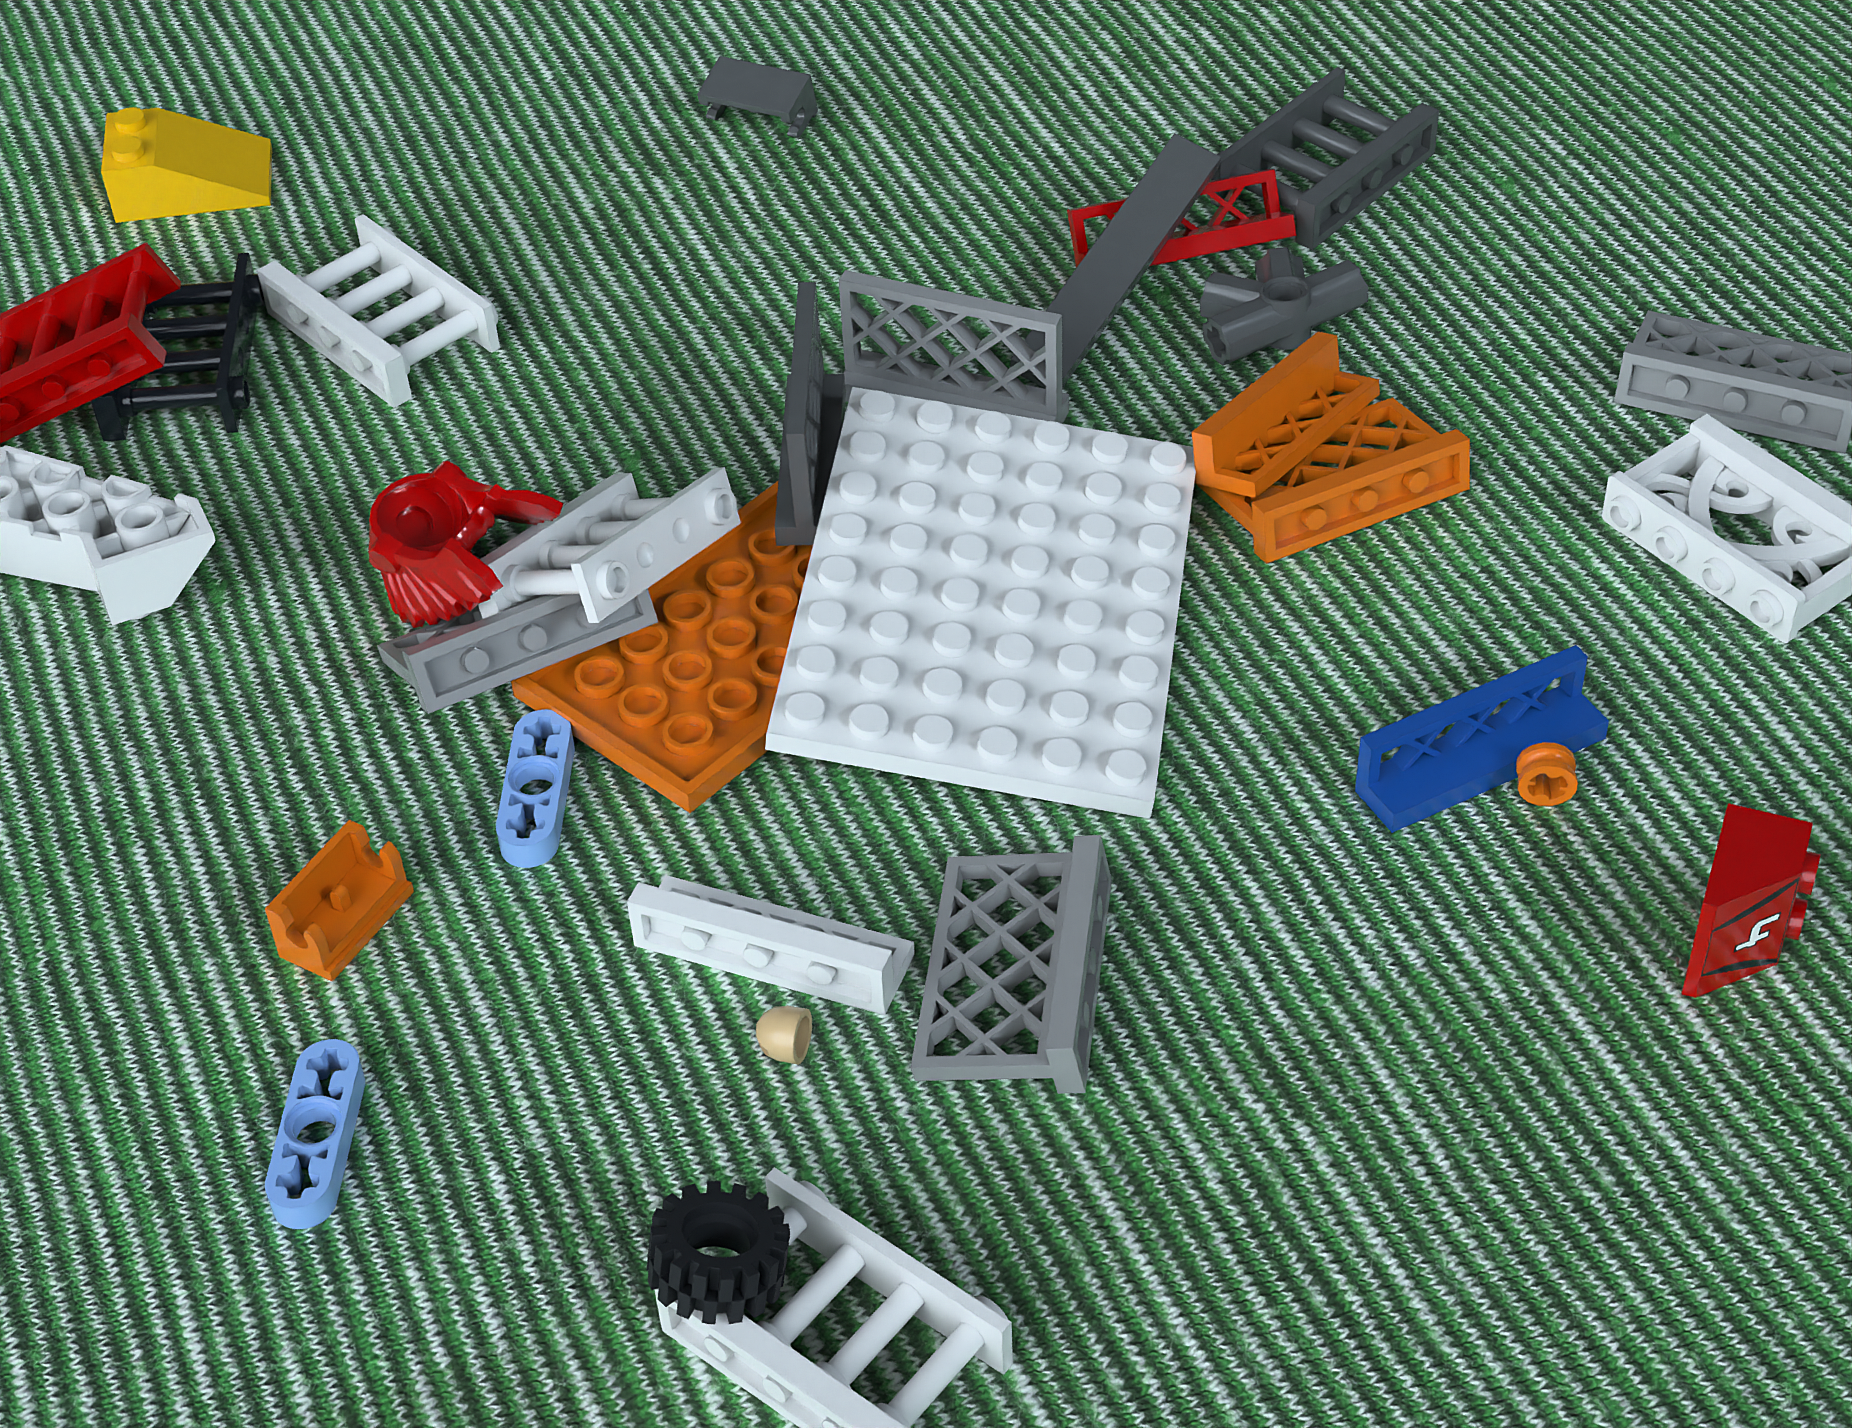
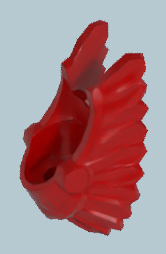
(425, 538)

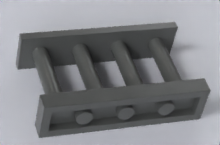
(1339, 190)

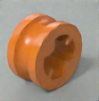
(1546, 774)

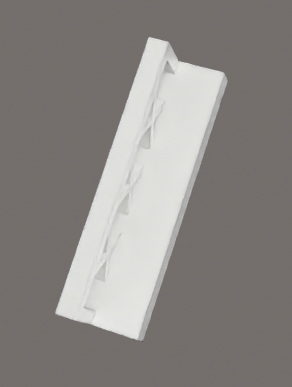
(770, 943)

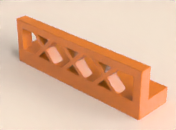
(1270, 413)

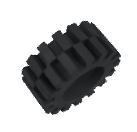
(710, 1281)

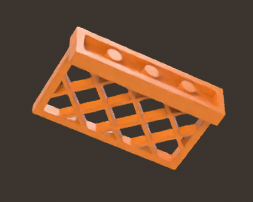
(1354, 496)

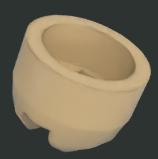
(785, 1033)

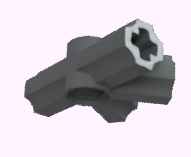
(1276, 306)

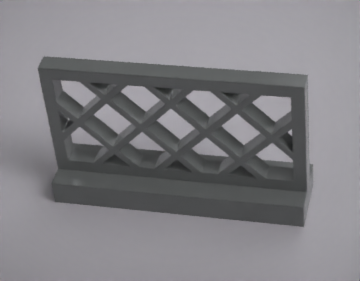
(810, 428)

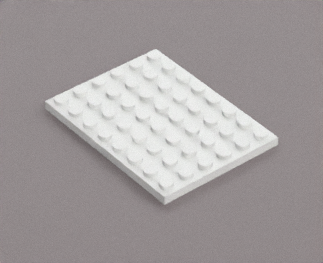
(990, 604)

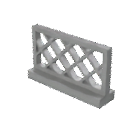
(951, 381)
(1753, 400)
(479, 654)
(1071, 978)

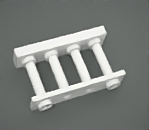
(360, 345)
(611, 544)
(820, 1393)

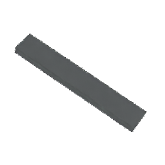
(1126, 250)

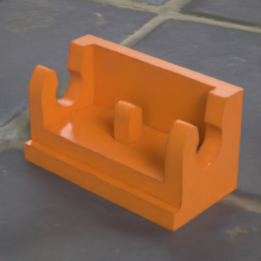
(338, 902)

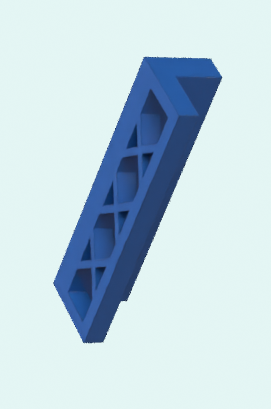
(1478, 749)

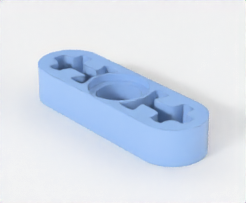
(546, 807)
(323, 1159)

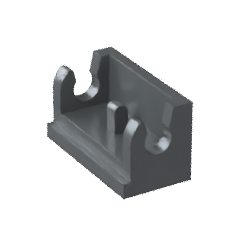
(759, 91)

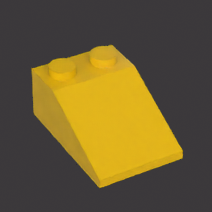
(181, 165)

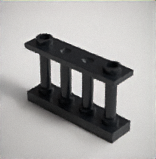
(231, 361)

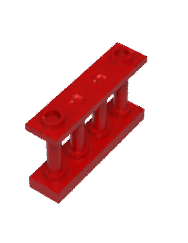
(80, 340)

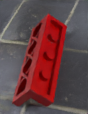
(1215, 235)

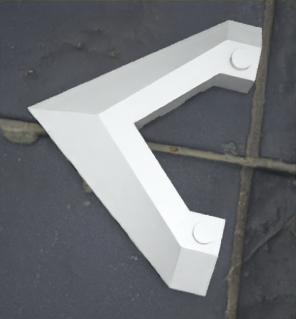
(98, 534)

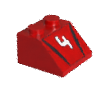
(1751, 897)

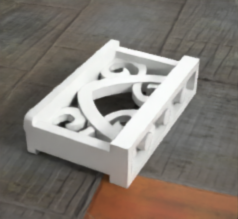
(1738, 479)

